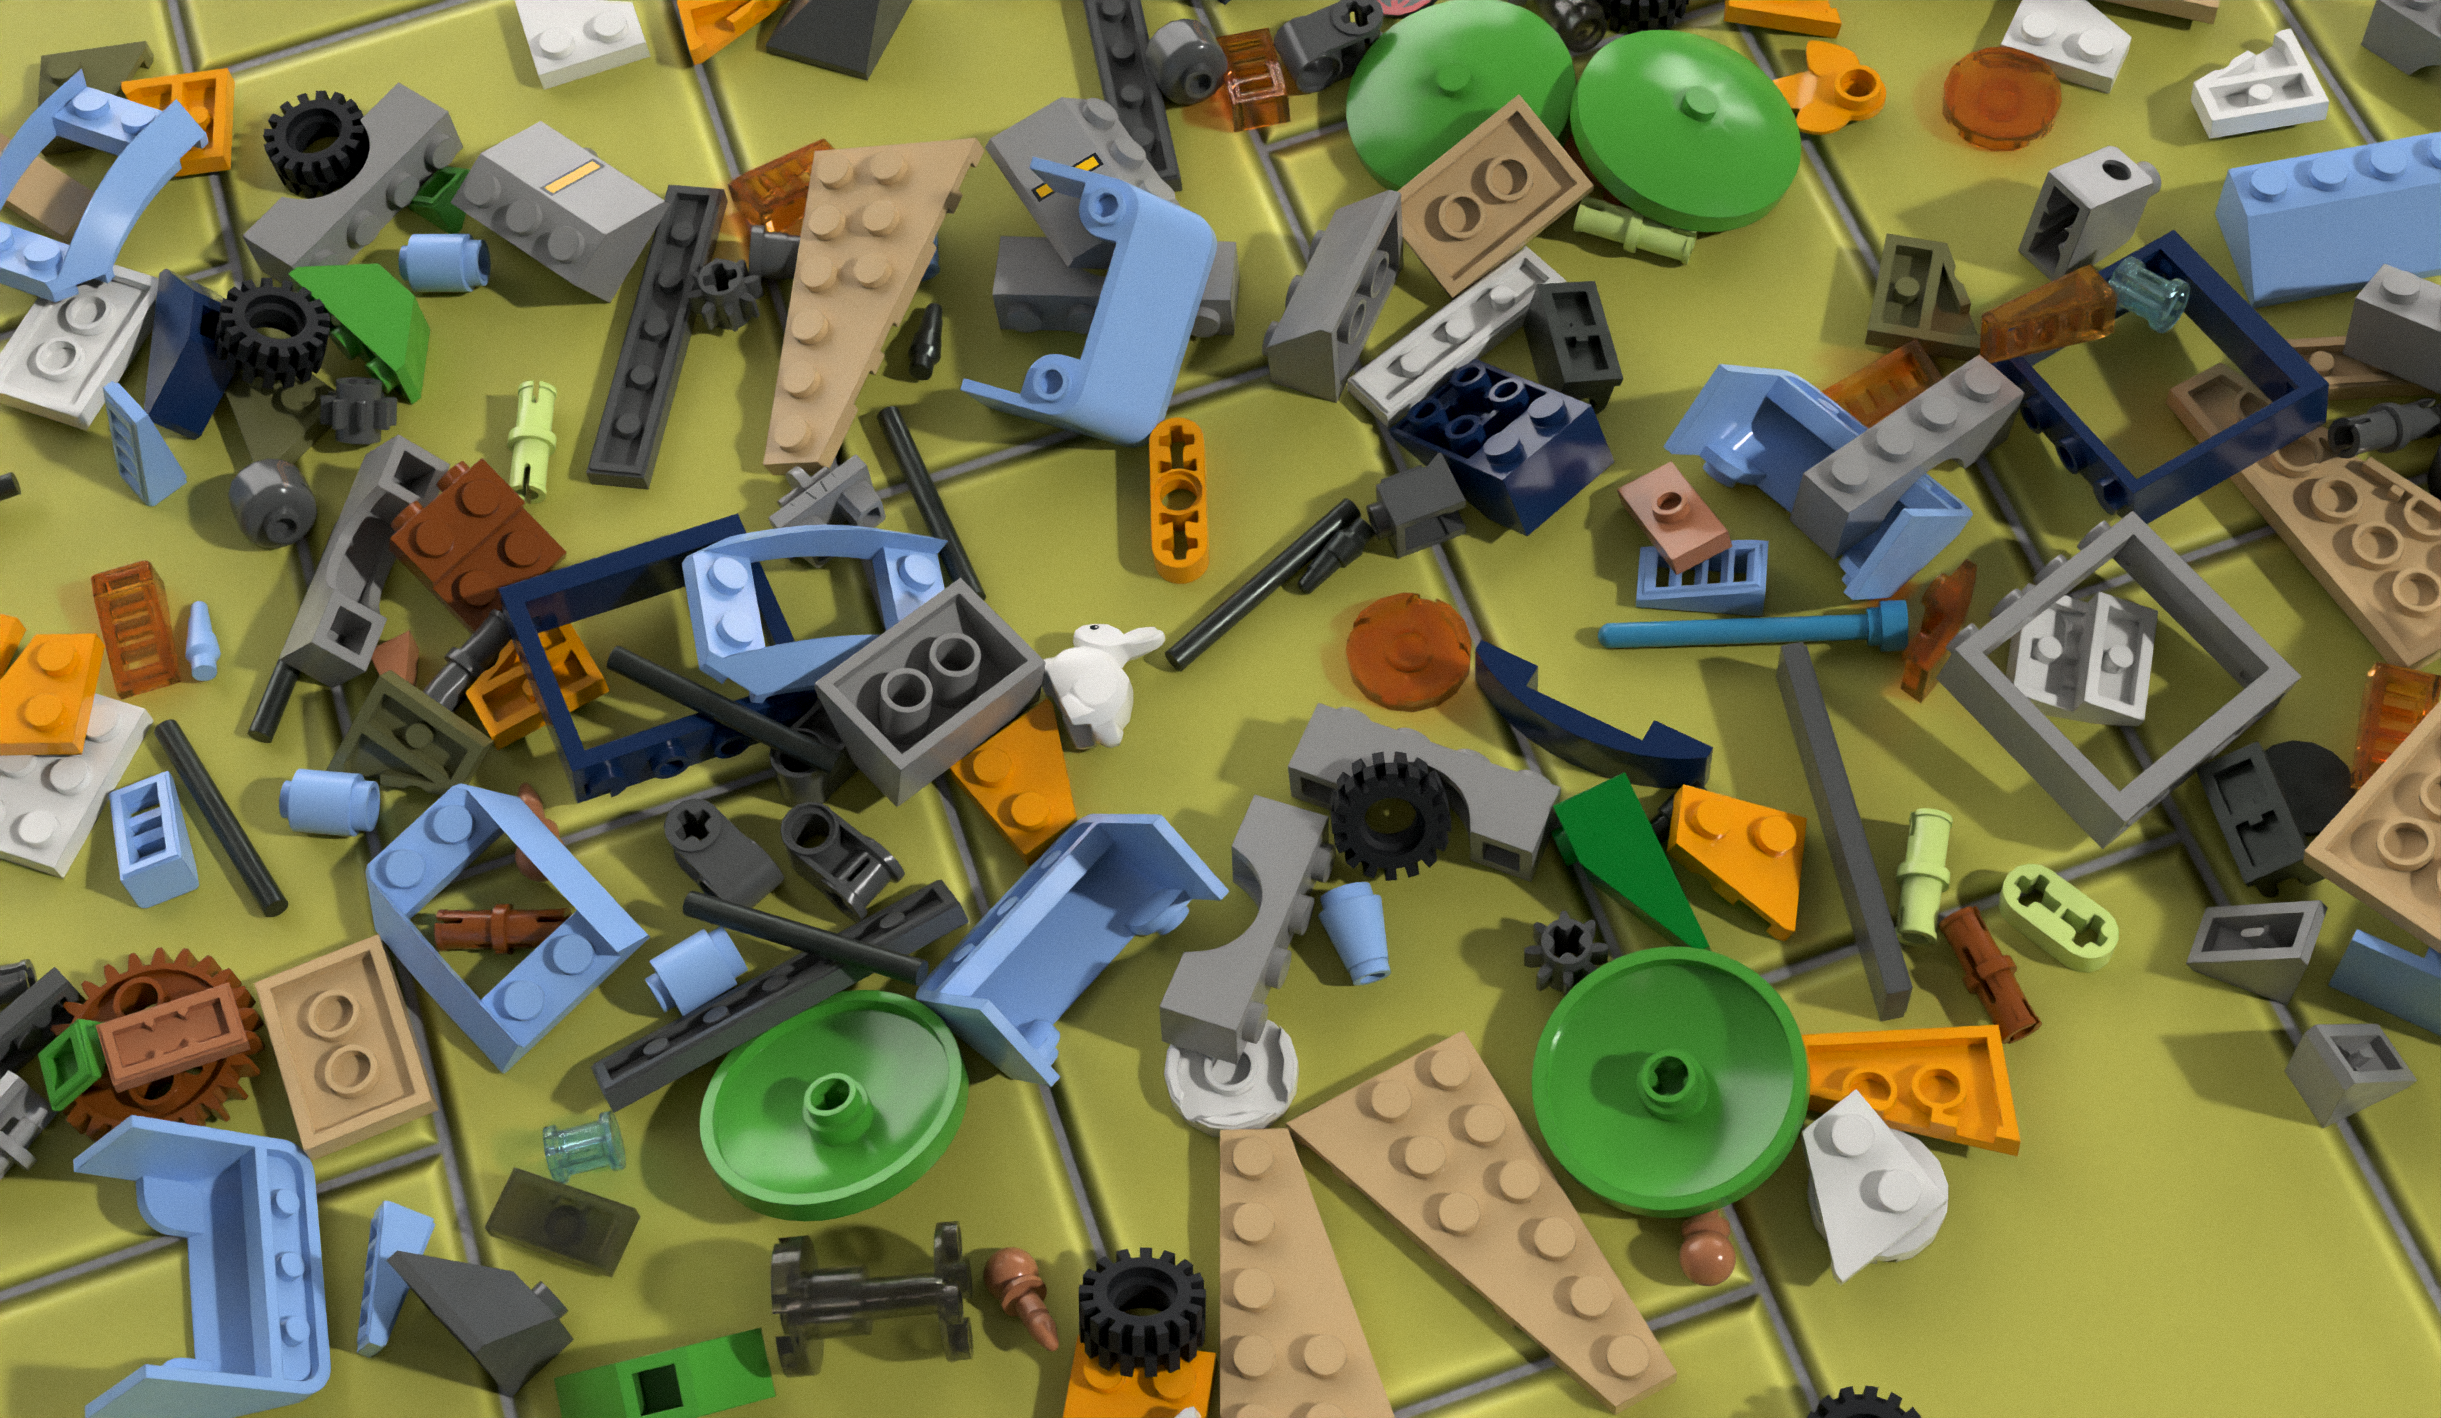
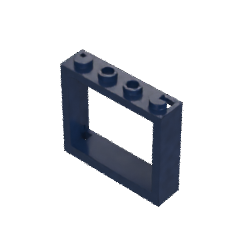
(2246, 339)
(609, 584)

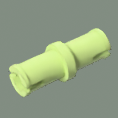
(1633, 229)
(532, 440)
(1923, 877)

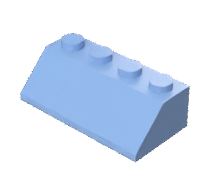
(2333, 218)

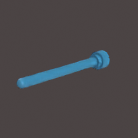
(1878, 626)

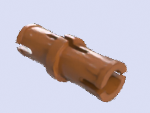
(496, 929)
(1989, 974)

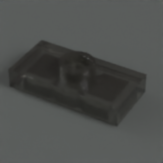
(562, 1222)

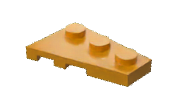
(1921, 1081)

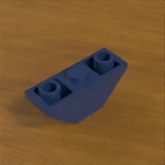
(183, 367)

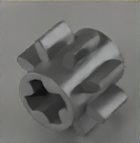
(725, 294)
(358, 410)
(1564, 938)

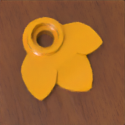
(1828, 90)

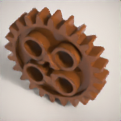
(191, 1096)

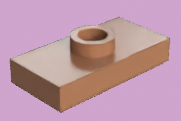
(1674, 518)
(172, 1037)

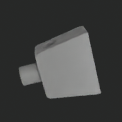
(2087, 211)

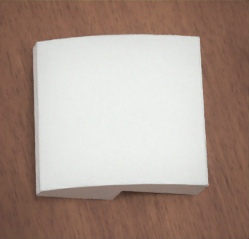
(2086, 659)

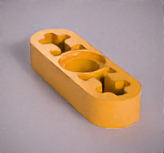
(1191, 520)

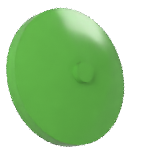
(1446, 75)
(1685, 130)
(1671, 1082)
(835, 1107)

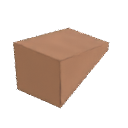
(398, 655)

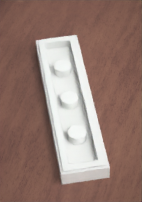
(1451, 338)

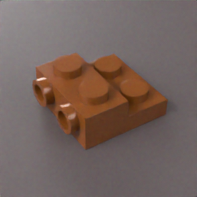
(472, 542)

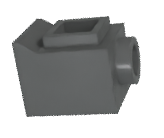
(1418, 508)

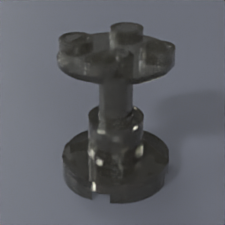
(845, 1299)

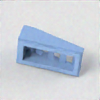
(139, 448)
(1723, 597)
(158, 832)
(384, 1291)

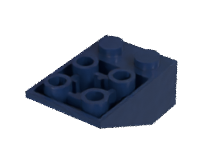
(1507, 443)

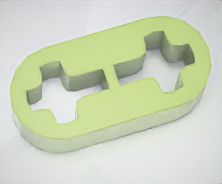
(2058, 918)

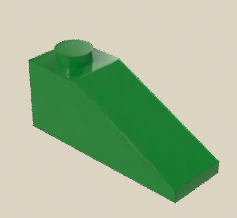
(1624, 859)

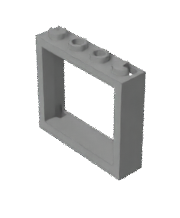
(2039, 744)

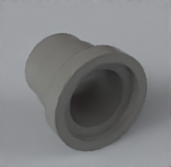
(772, 254)

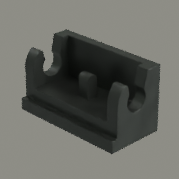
(1572, 342)
(2257, 819)

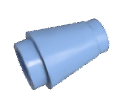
(1357, 930)

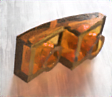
(1944, 616)

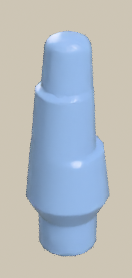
(201, 643)

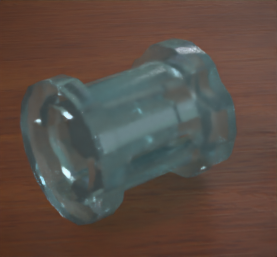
(2149, 294)
(584, 1147)

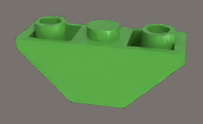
(372, 320)
(673, 1382)

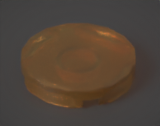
(2001, 98)
(1409, 652)

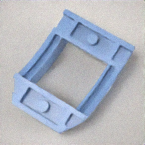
(148, 156)
(727, 610)
(553, 975)

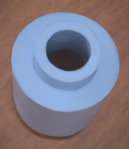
(445, 262)
(330, 802)
(695, 971)

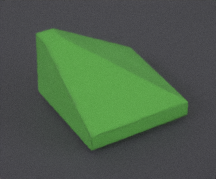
(435, 197)
(72, 1063)

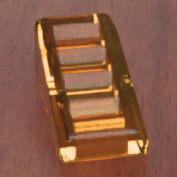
(1257, 107)
(757, 185)
(2050, 317)
(1886, 370)
(127, 593)
(2397, 683)

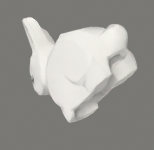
(1092, 685)

